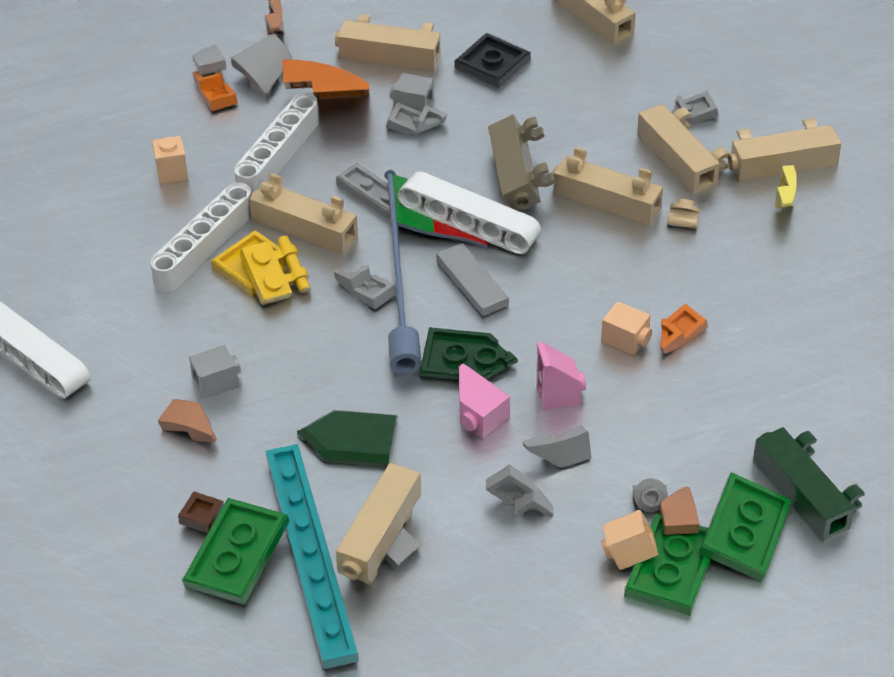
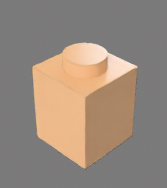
(170, 160)
(626, 328)
(629, 540)

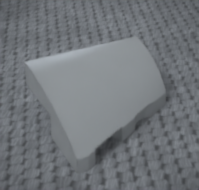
(262, 64)

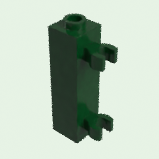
(799, 478)

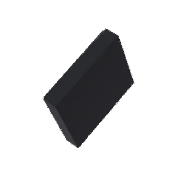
(492, 60)

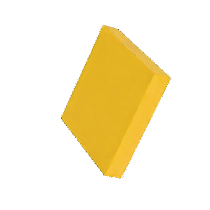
(231, 265)

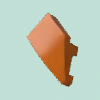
(215, 91)
(681, 328)

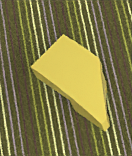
(786, 191)

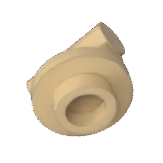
(683, 214)

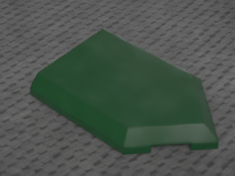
(451, 348)
(352, 437)

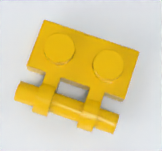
(266, 273)

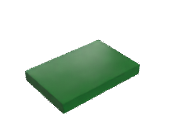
(745, 526)
(236, 551)
(672, 576)

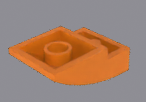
(323, 79)

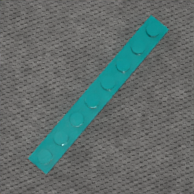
(312, 558)

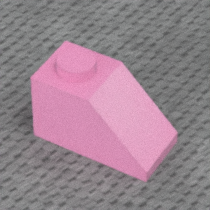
(557, 378)
(481, 403)

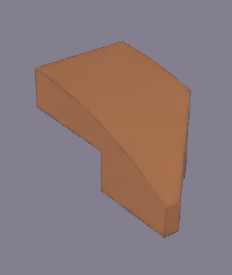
(274, 19)
(187, 417)
(679, 513)

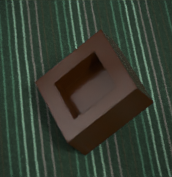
(200, 512)

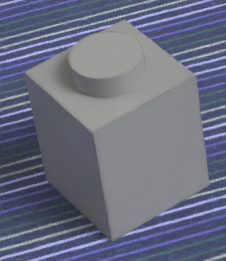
(413, 91)
(214, 371)

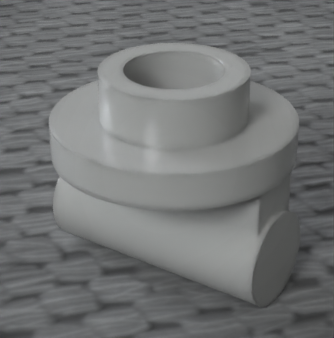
(649, 494)

